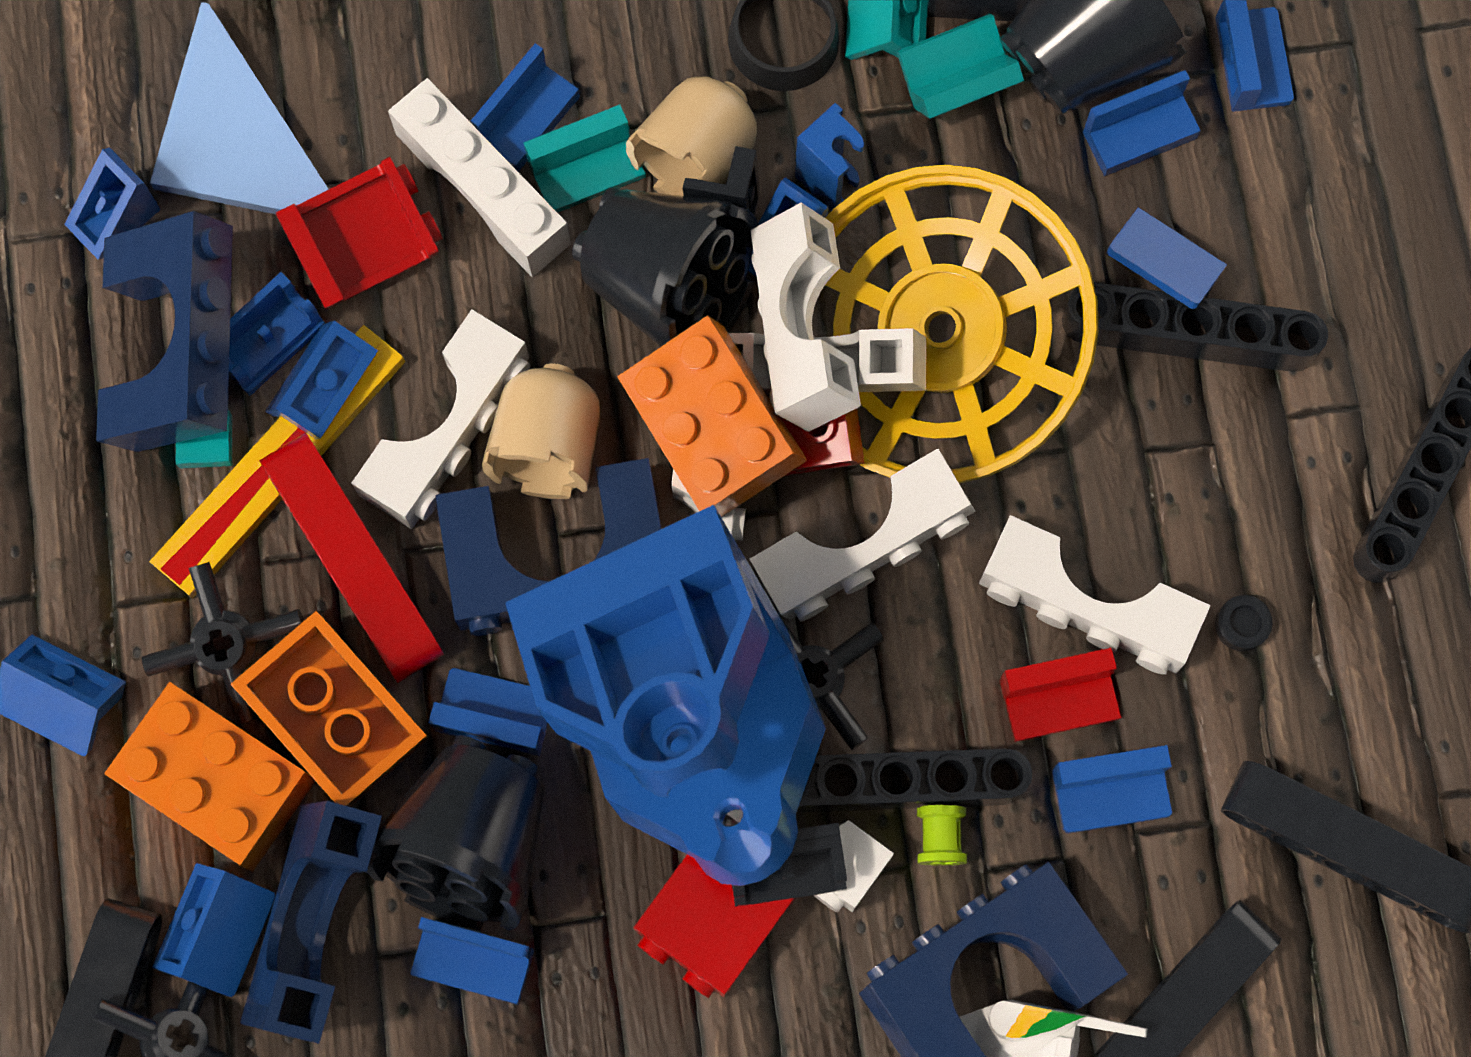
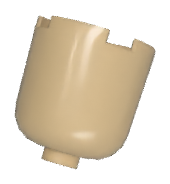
(693, 134)
(544, 433)

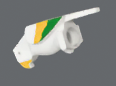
(1034, 1030)

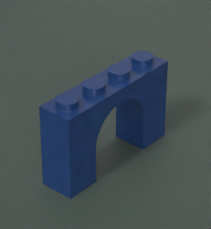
(189, 386)
(473, 552)
(1032, 916)
(287, 982)

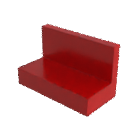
(1060, 695)

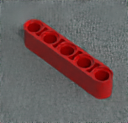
(351, 557)

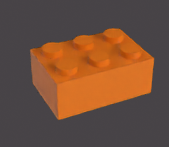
(711, 417)
(329, 711)
(210, 777)

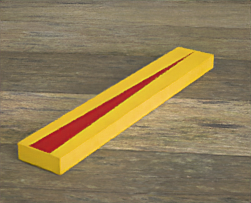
(247, 492)

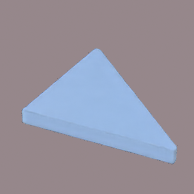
(226, 133)

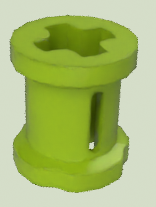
(941, 835)

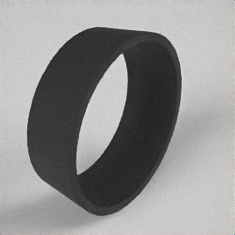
(783, 77)

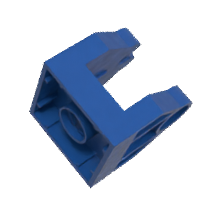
(679, 692)

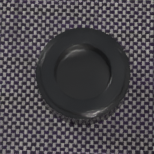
(1243, 623)

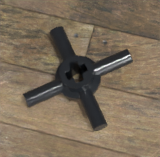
(201, 647)
(832, 665)
(154, 1032)

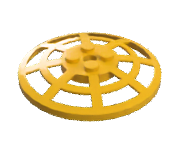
(975, 309)

